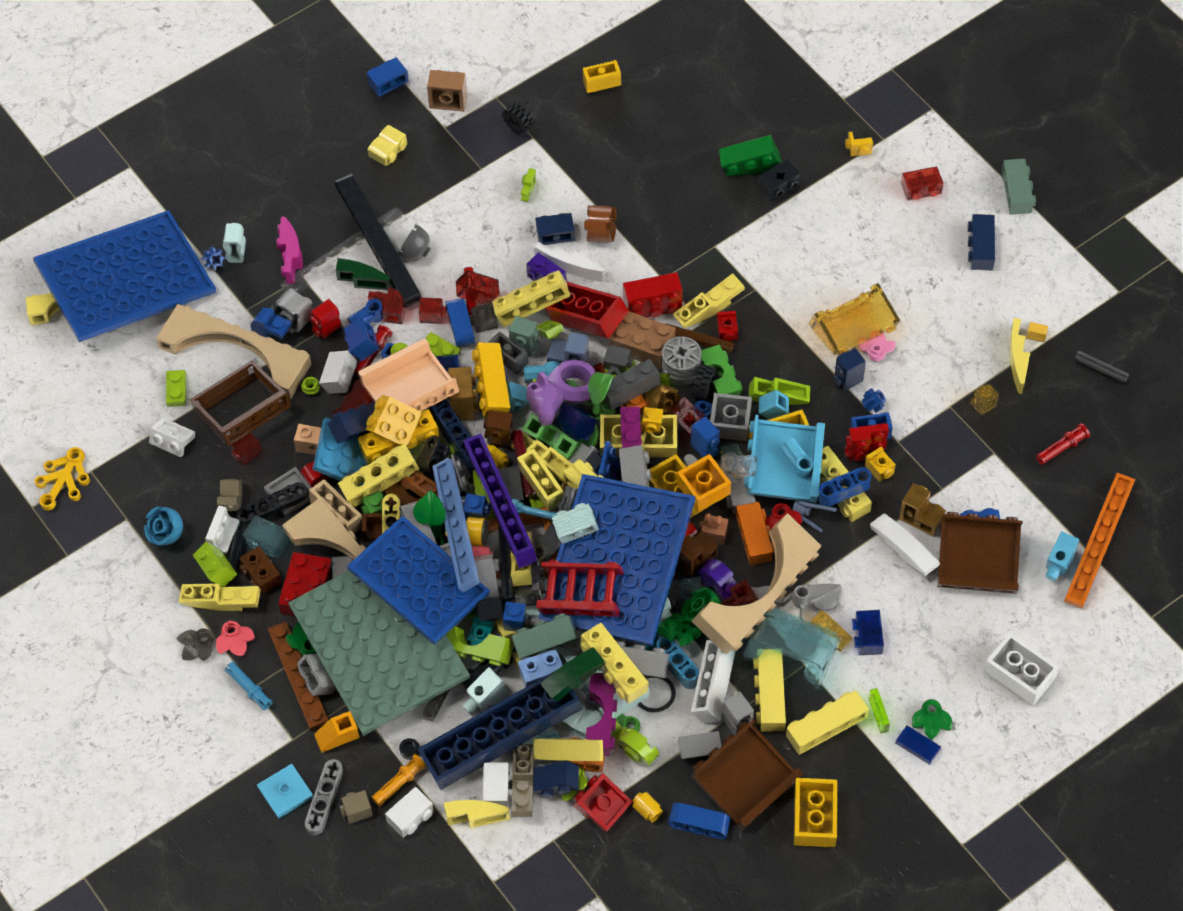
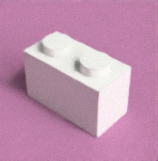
(338, 372)
(496, 783)
(409, 812)

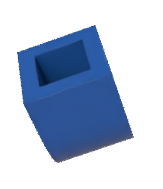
(268, 323)

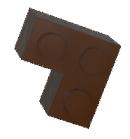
(695, 552)

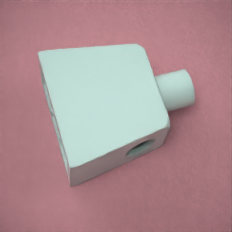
(485, 691)

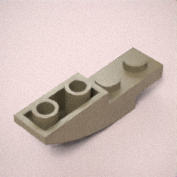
(522, 781)

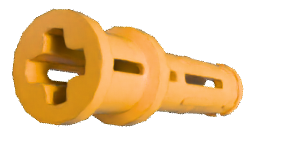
(405, 774)

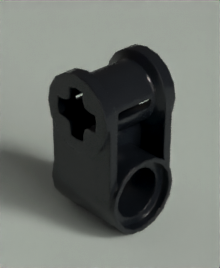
(432, 454)

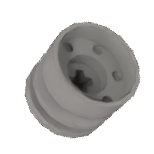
(681, 360)

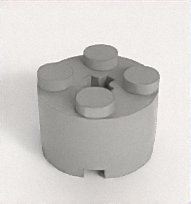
(293, 308)

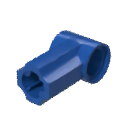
(368, 313)

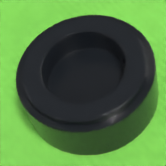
(408, 748)

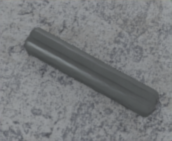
(1102, 366)

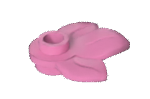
(877, 347)

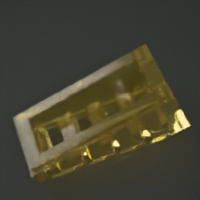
(827, 621)

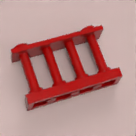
(587, 606)

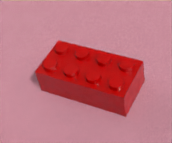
(589, 311)

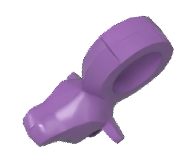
(550, 392)

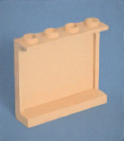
(410, 377)

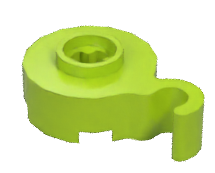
(635, 745)

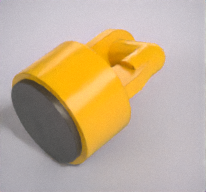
(477, 530)

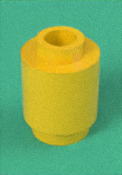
(499, 457)
(647, 807)

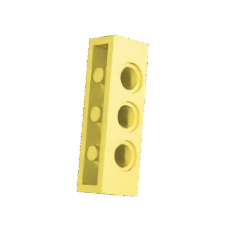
(389, 475)

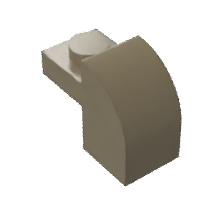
(230, 494)

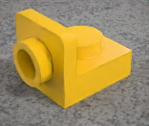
(652, 420)

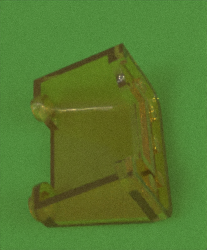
(855, 321)

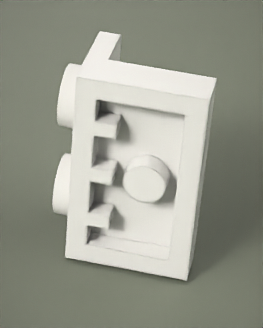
(170, 436)
(222, 530)

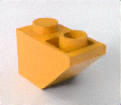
(337, 732)

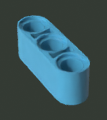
(680, 670)

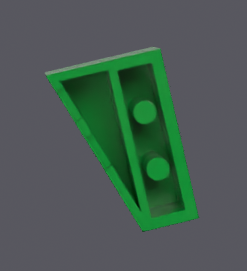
(750, 157)

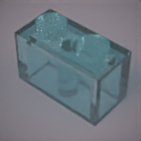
(267, 536)

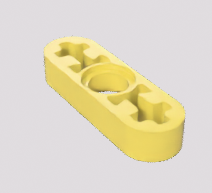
(386, 507)

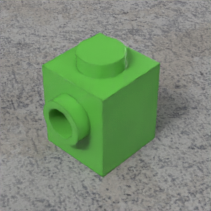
(373, 503)

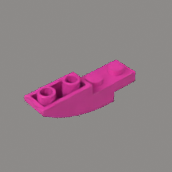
(289, 249)

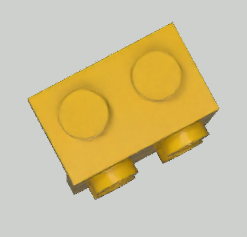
(393, 420)

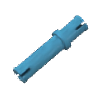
(253, 691)

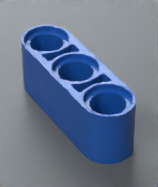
(460, 322)
(848, 479)
(699, 820)

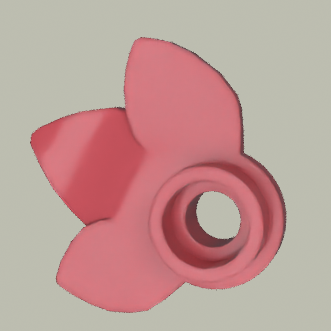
(234, 641)

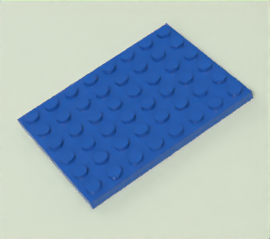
(124, 275)
(643, 534)

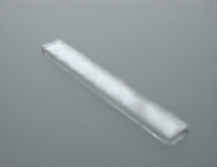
(346, 250)

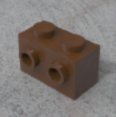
(498, 429)
(260, 570)

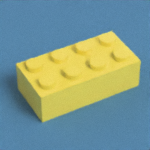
(657, 444)

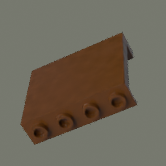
(979, 553)
(745, 775)

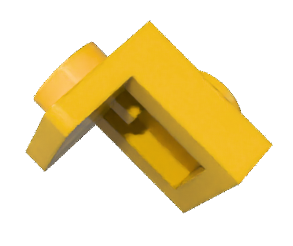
(858, 146)

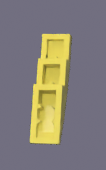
(1018, 358)
(552, 459)
(568, 749)

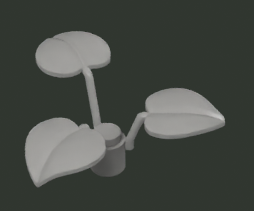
(823, 596)

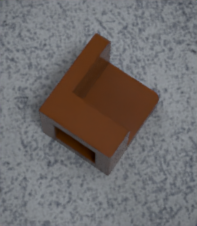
(371, 526)

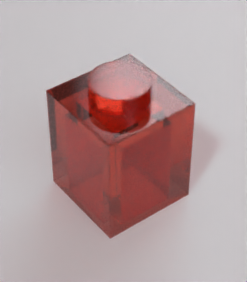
(431, 310)
(246, 448)

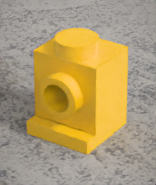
(879, 470)

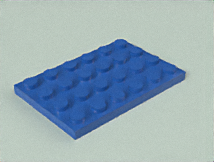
(416, 580)

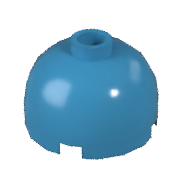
(163, 526)

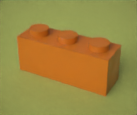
(754, 533)

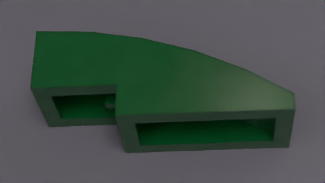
(361, 275)
(573, 674)

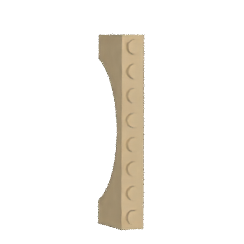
(190, 327)
(321, 527)
(731, 624)

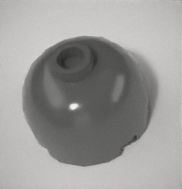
(415, 245)

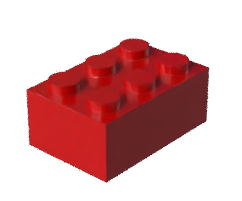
(653, 295)
(303, 575)

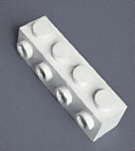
(712, 683)

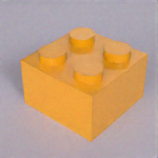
(704, 481)

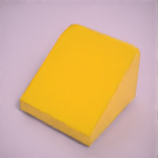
(1037, 332)

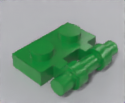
(678, 628)

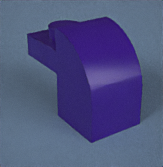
(718, 575)

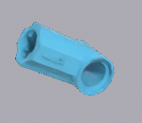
(532, 372)
(796, 456)

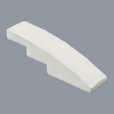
(573, 264)
(905, 544)

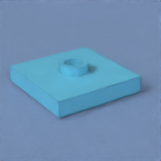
(285, 791)

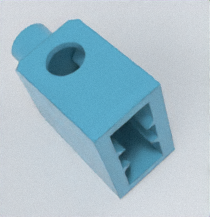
(1061, 556)

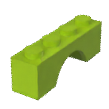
(493, 648)

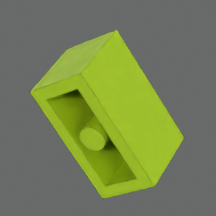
(214, 564)

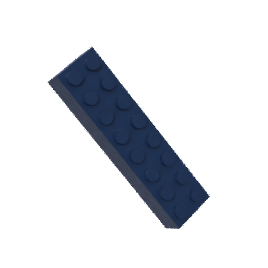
(495, 732)

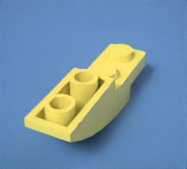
(708, 304)
(219, 598)

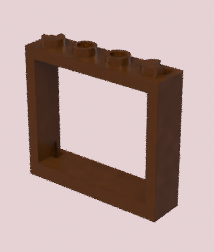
(252, 418)

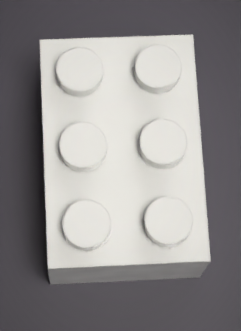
(1021, 669)

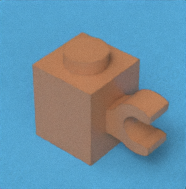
(714, 528)

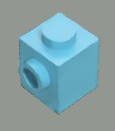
(517, 396)
(773, 405)

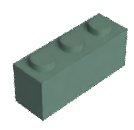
(1018, 186)
(545, 636)

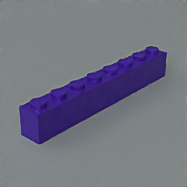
(500, 501)

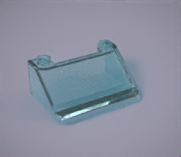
(797, 640)

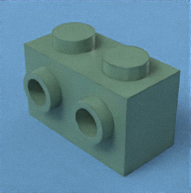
(525, 334)

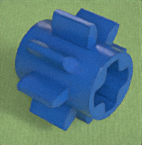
(208, 258)
(873, 400)

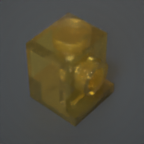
(984, 395)

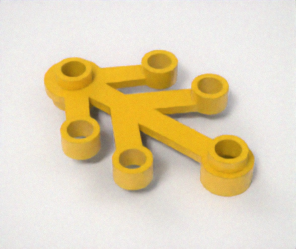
(62, 476)

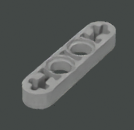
(326, 797)

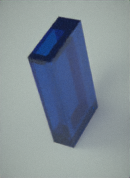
(918, 744)

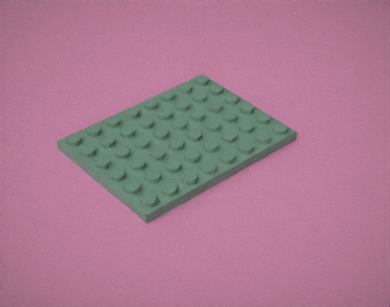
(373, 652)

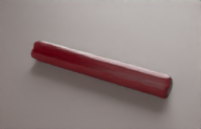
(520, 449)

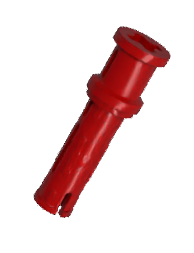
(381, 336)
(1069, 439)

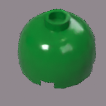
(700, 599)

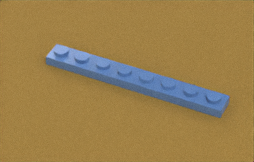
(456, 525)

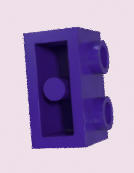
(541, 266)

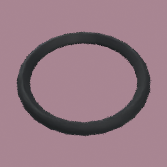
(673, 693)

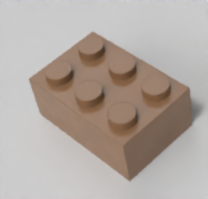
(642, 337)

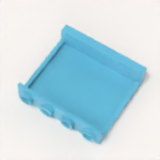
(774, 472)

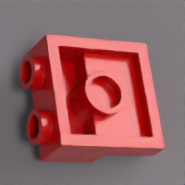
(865, 439)
(602, 802)

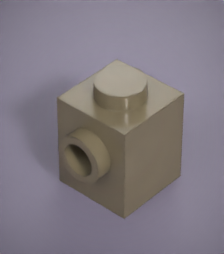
(355, 806)

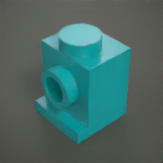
(482, 628)

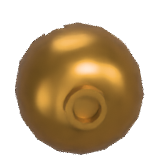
(663, 398)

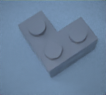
(574, 349)

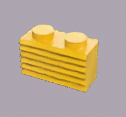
(601, 76)

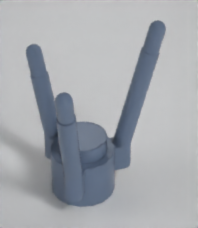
(804, 508)

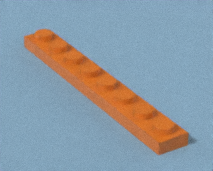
(1099, 540)

